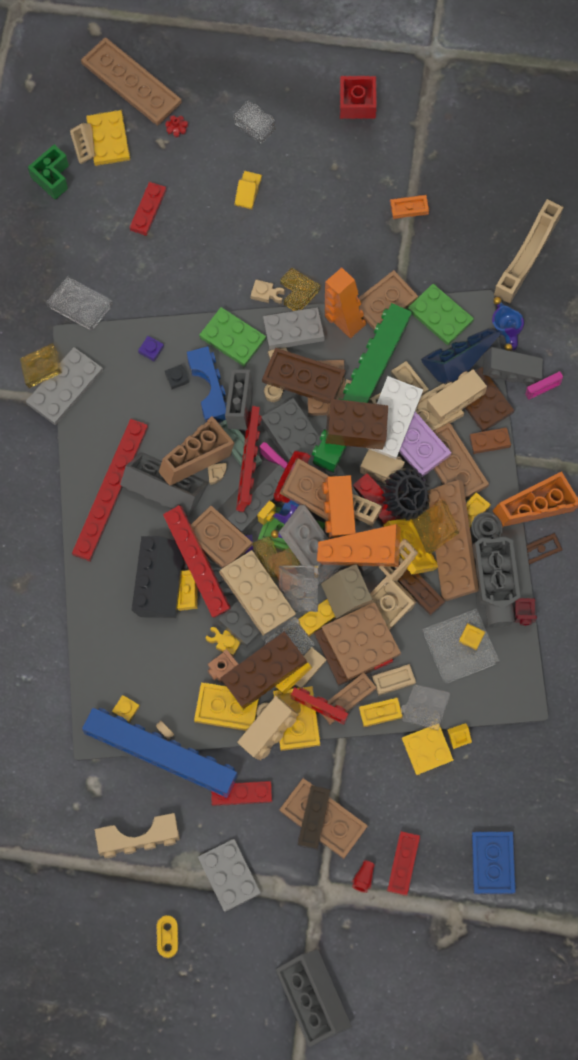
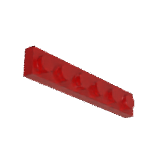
(248, 465)
(197, 561)

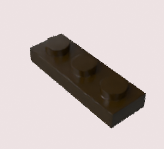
(313, 817)

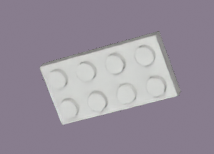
(401, 403)

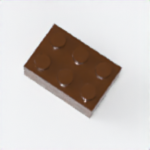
(356, 424)

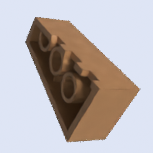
(197, 452)

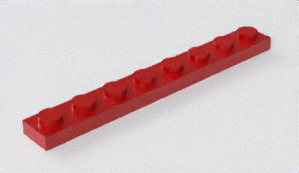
(109, 491)

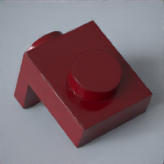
(525, 611)

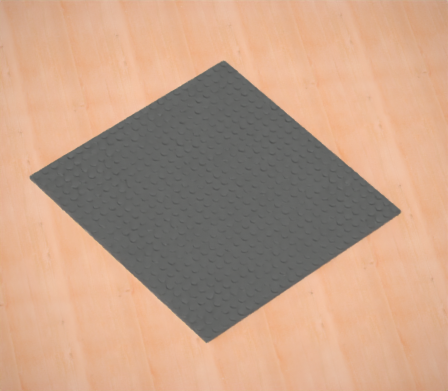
(166, 659)

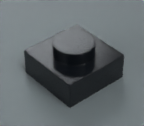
(176, 376)

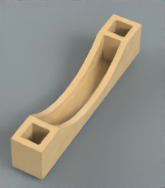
(528, 253)

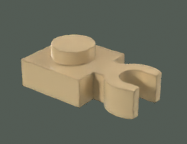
(264, 292)

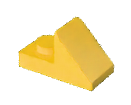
(247, 190)

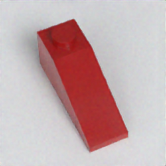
(370, 490)

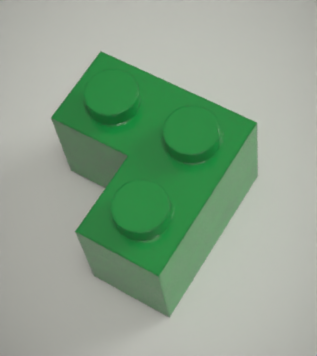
(47, 171)

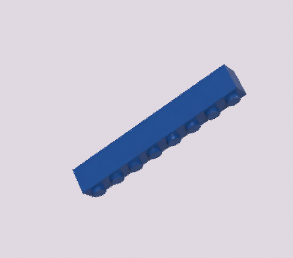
(160, 752)

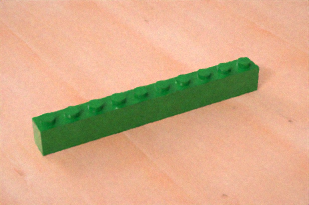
(367, 375)

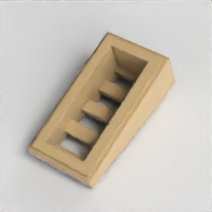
(76, 133)
(370, 520)
(395, 575)

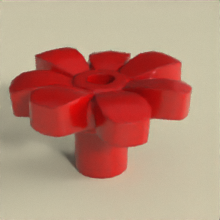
(176, 125)

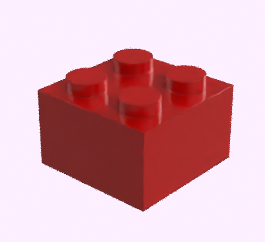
(357, 97)

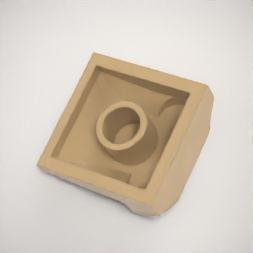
(392, 601)

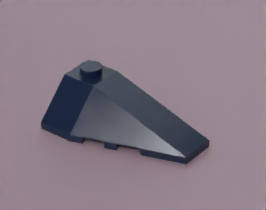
(451, 363)

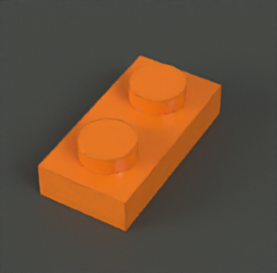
(409, 206)

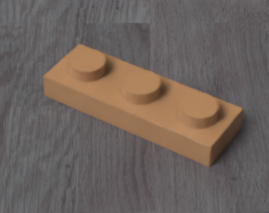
(352, 694)

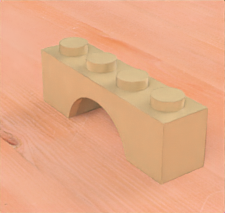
(163, 831)

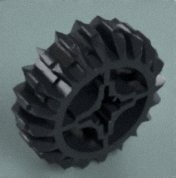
(405, 494)

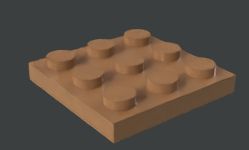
(361, 641)

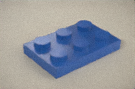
(493, 863)

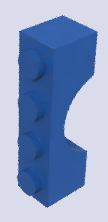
(202, 366)

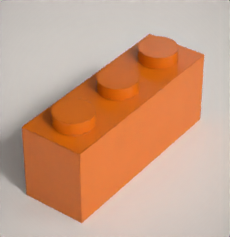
(339, 506)

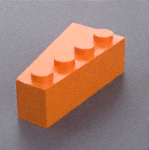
(343, 304)
(540, 501)
(364, 548)

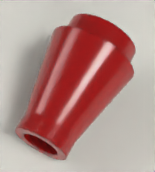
(363, 878)

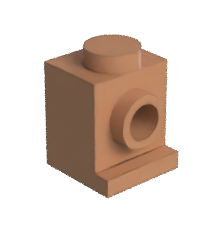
(227, 659)

